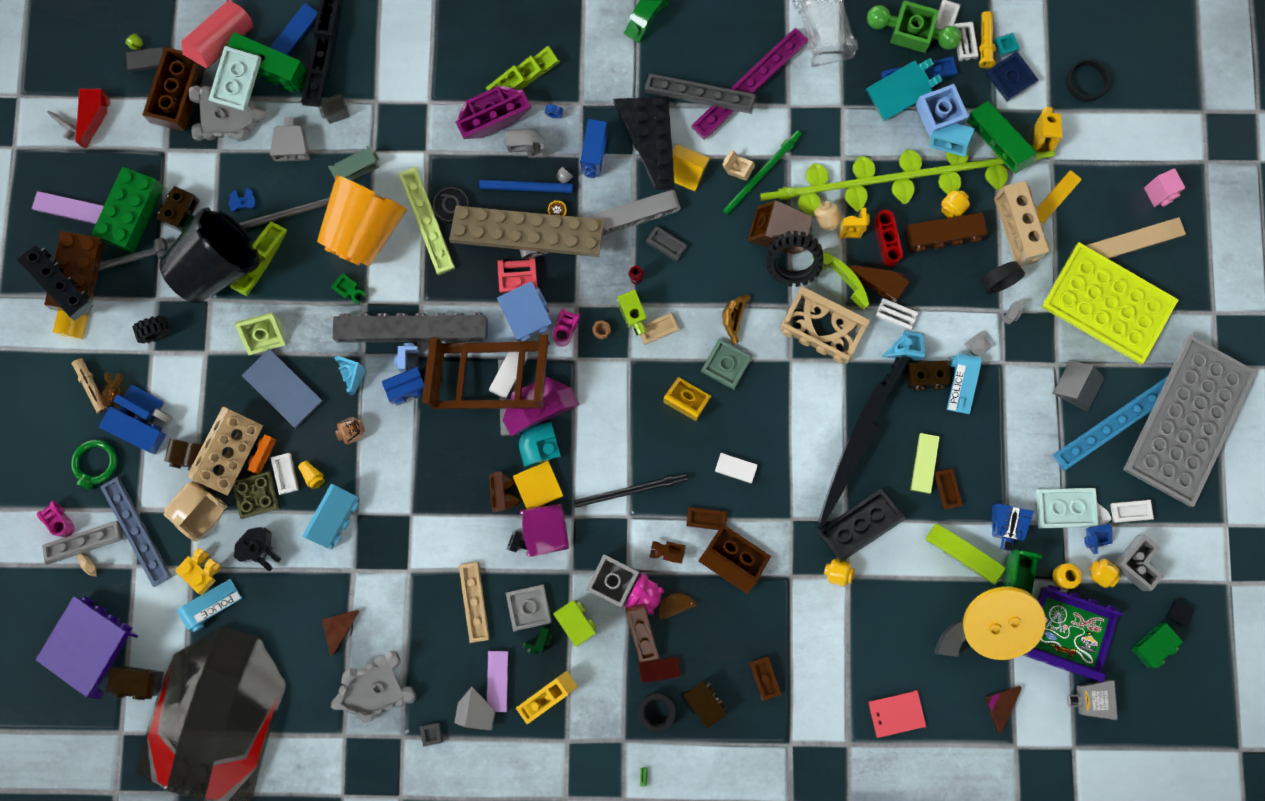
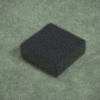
(1180, 613)

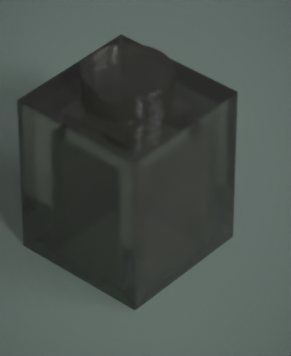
(334, 109)

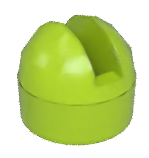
(134, 42)

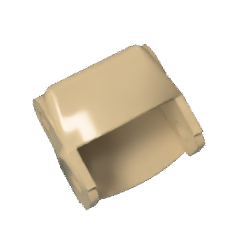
(194, 510)

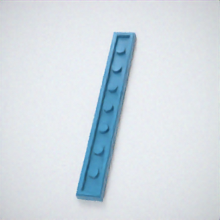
(1109, 427)

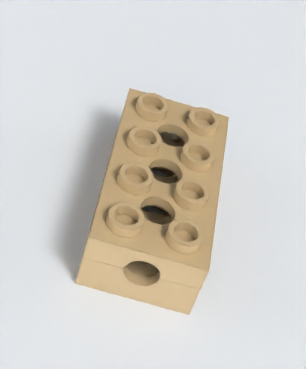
(1021, 223)
(233, 460)

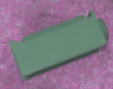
(356, 165)

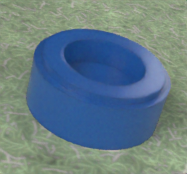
(554, 111)

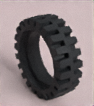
(796, 240)

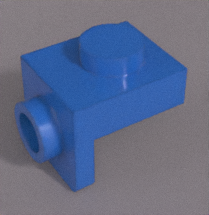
(1098, 536)

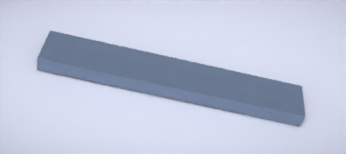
(136, 531)

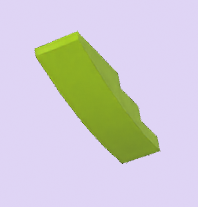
(527, 71)
(267, 246)
(965, 554)

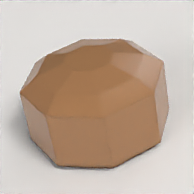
(601, 330)

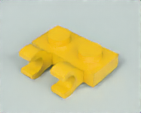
(195, 575)

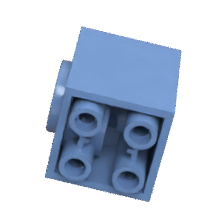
(525, 311)

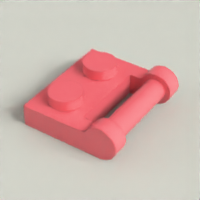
(513, 280)

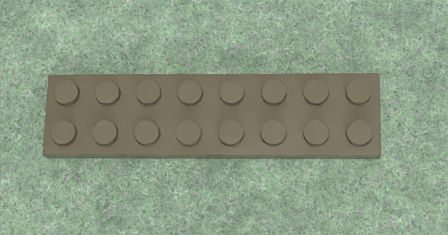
(527, 231)

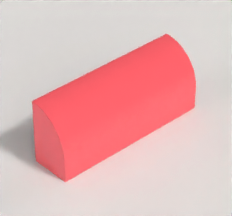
(208, 40)

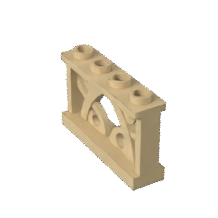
(826, 306)

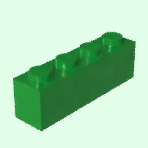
(1001, 137)

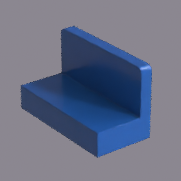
(139, 402)

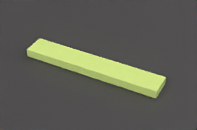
(426, 221)

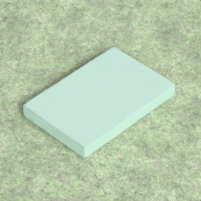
(235, 78)
(1067, 508)

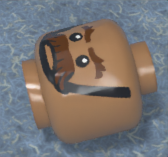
(350, 430)

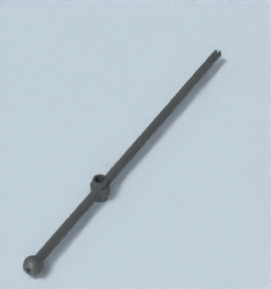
(162, 247)

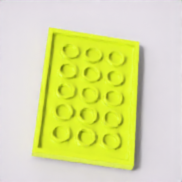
(1109, 303)

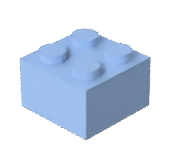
(941, 109)

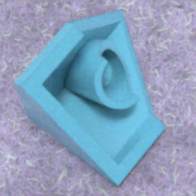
(910, 345)
(351, 372)

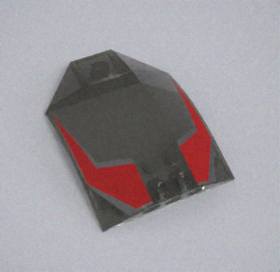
(213, 718)

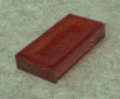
(659, 669)

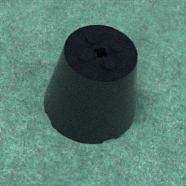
(208, 256)

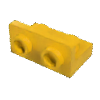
(854, 227)

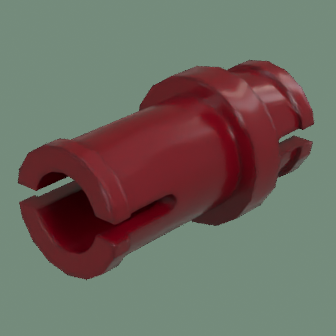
(636, 274)

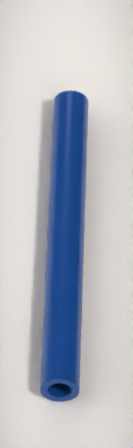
(526, 186)

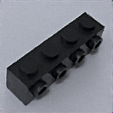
(54, 282)

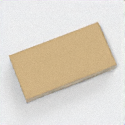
(659, 328)

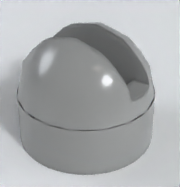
(563, 175)

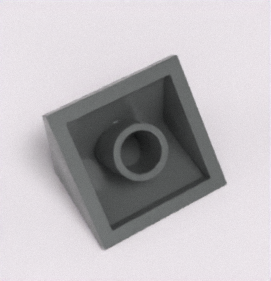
(1079, 384)

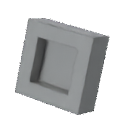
(1013, 313)
(978, 344)

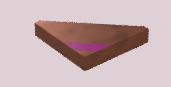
(1001, 705)

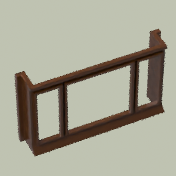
(435, 366)

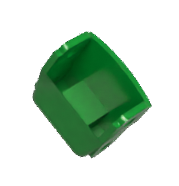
(1020, 570)

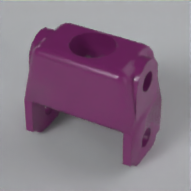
(544, 529)

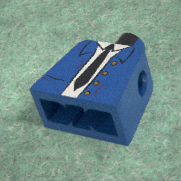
(1010, 524)

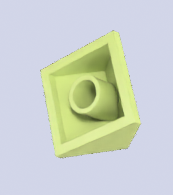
(261, 333)

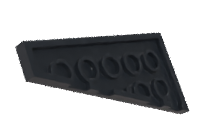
(650, 132)

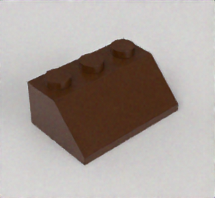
(734, 559)

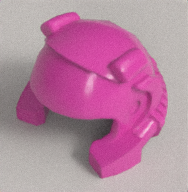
(645, 593)

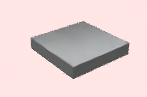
(528, 607)

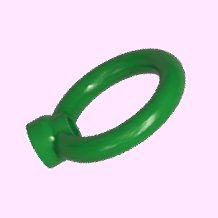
(85, 480)

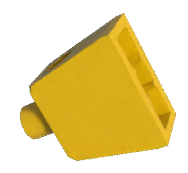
(1047, 130)

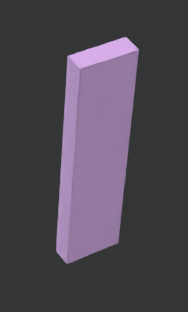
(67, 207)

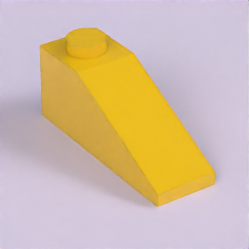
(547, 697)

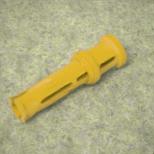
(987, 47)

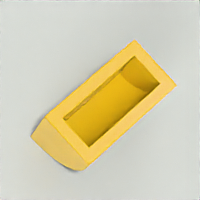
(68, 327)

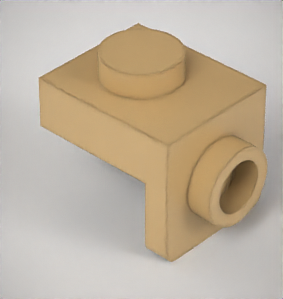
(738, 166)

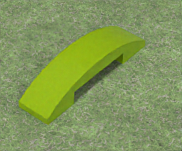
(859, 295)

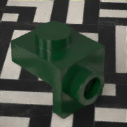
(543, 639)

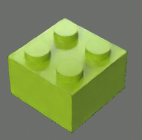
(575, 622)

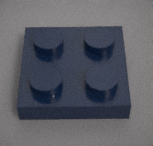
(1012, 76)

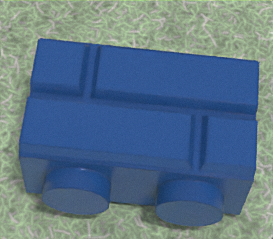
(404, 386)

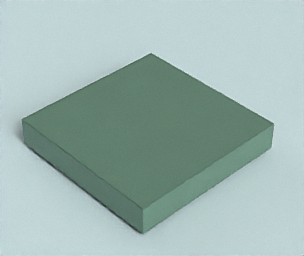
(726, 364)

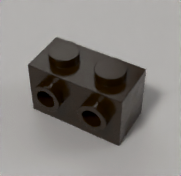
(177, 208)
(928, 375)
(705, 704)

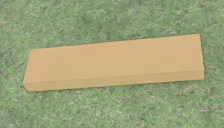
(474, 602)

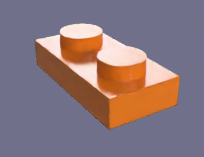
(264, 449)

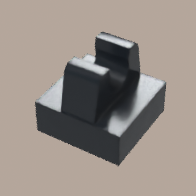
(515, 542)

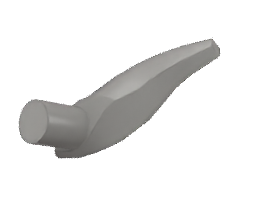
(70, 128)

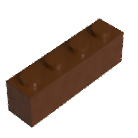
(946, 232)

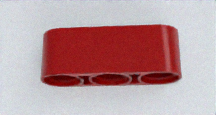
(891, 230)

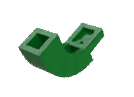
(642, 17)

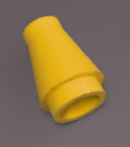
(311, 475)

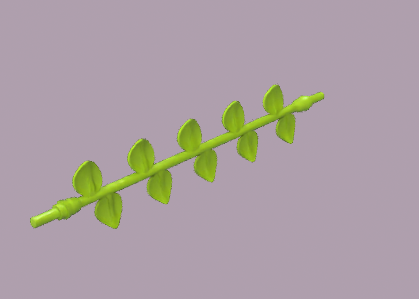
(902, 187)

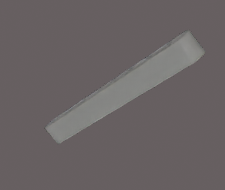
(630, 215)

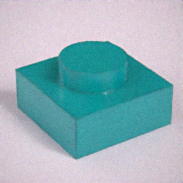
(1007, 44)

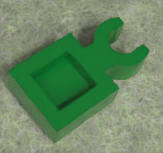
(347, 287)

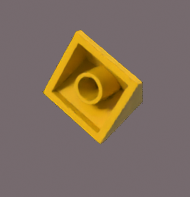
(688, 167)
(686, 399)

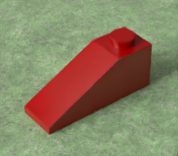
(91, 112)

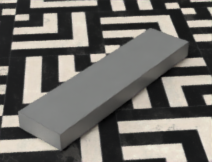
(82, 542)

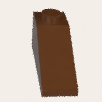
(883, 282)

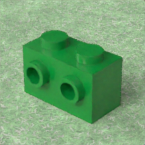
(1157, 646)

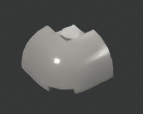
(526, 141)

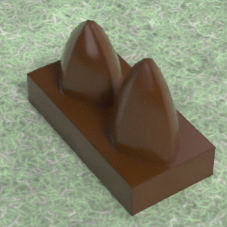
(499, 500)

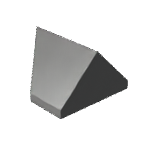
(474, 712)

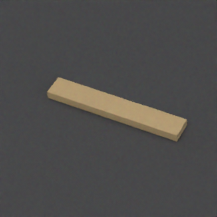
(1139, 239)

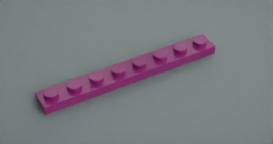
(753, 80)

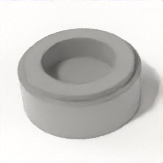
(162, 415)

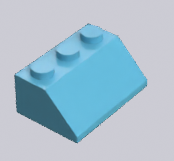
(331, 517)

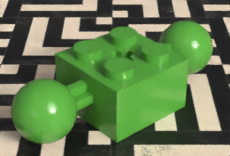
(914, 27)

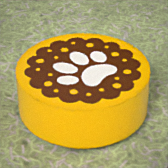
(557, 208)

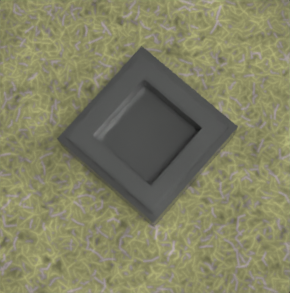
(431, 734)

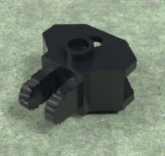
(257, 549)

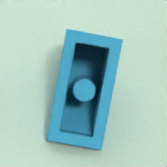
(953, 139)

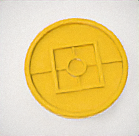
(1004, 623)

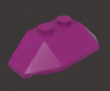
(491, 112)
(557, 400)

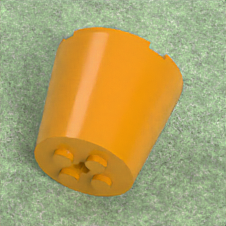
(358, 222)

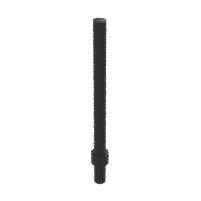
(667, 482)

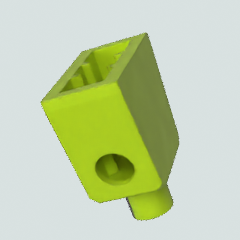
(628, 304)

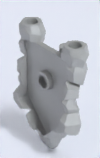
(223, 120)
(373, 689)

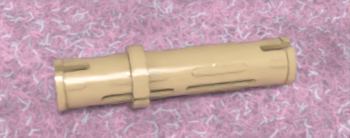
(88, 384)

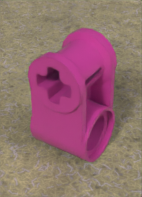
(565, 324)
(53, 518)

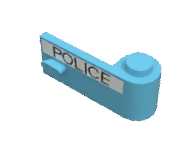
(964, 382)
(200, 609)

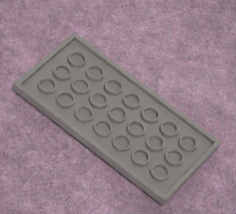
(1190, 421)

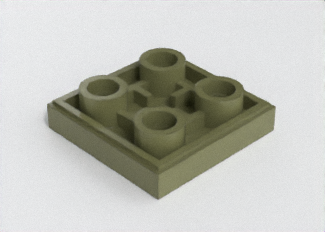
(255, 495)

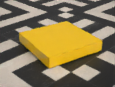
(538, 485)

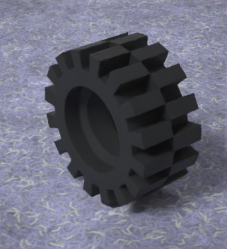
(151, 329)

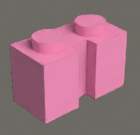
(1165, 188)

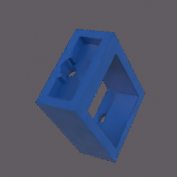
(593, 148)

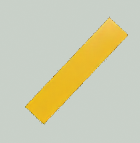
(1057, 196)

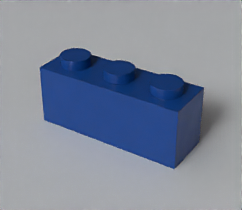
(133, 429)

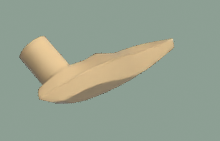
(86, 564)

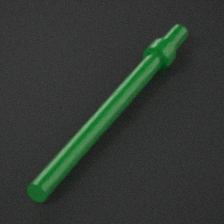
(786, 146)

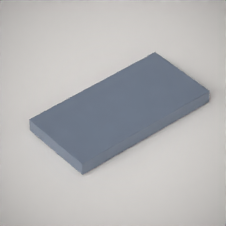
(282, 388)

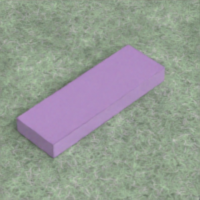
(497, 680)

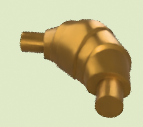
(733, 315)

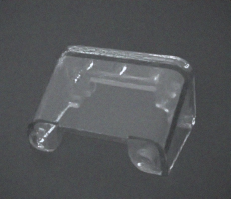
(827, 31)

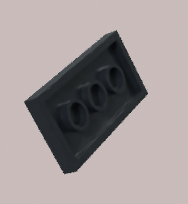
(861, 525)

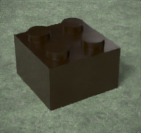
(134, 682)

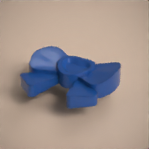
(237, 203)

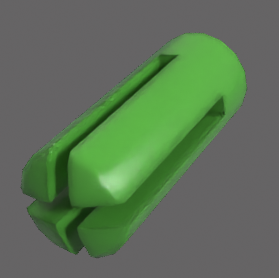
(643, 776)

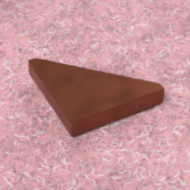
(337, 628)

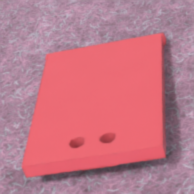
(897, 714)

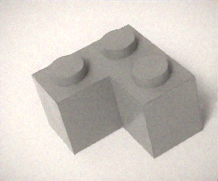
(1135, 563)

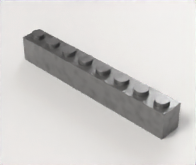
(410, 328)

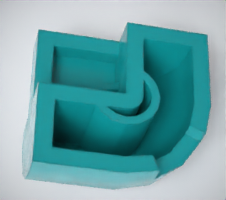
(538, 445)

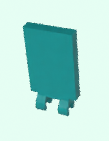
(902, 88)

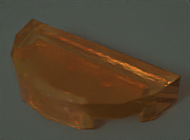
(675, 604)

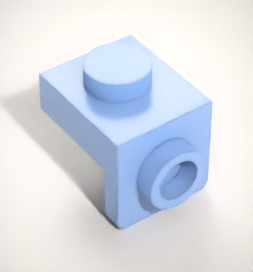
(401, 360)

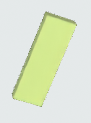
(925, 463)

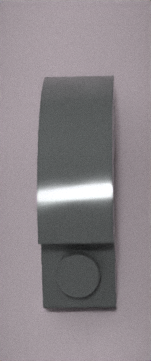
(951, 640)

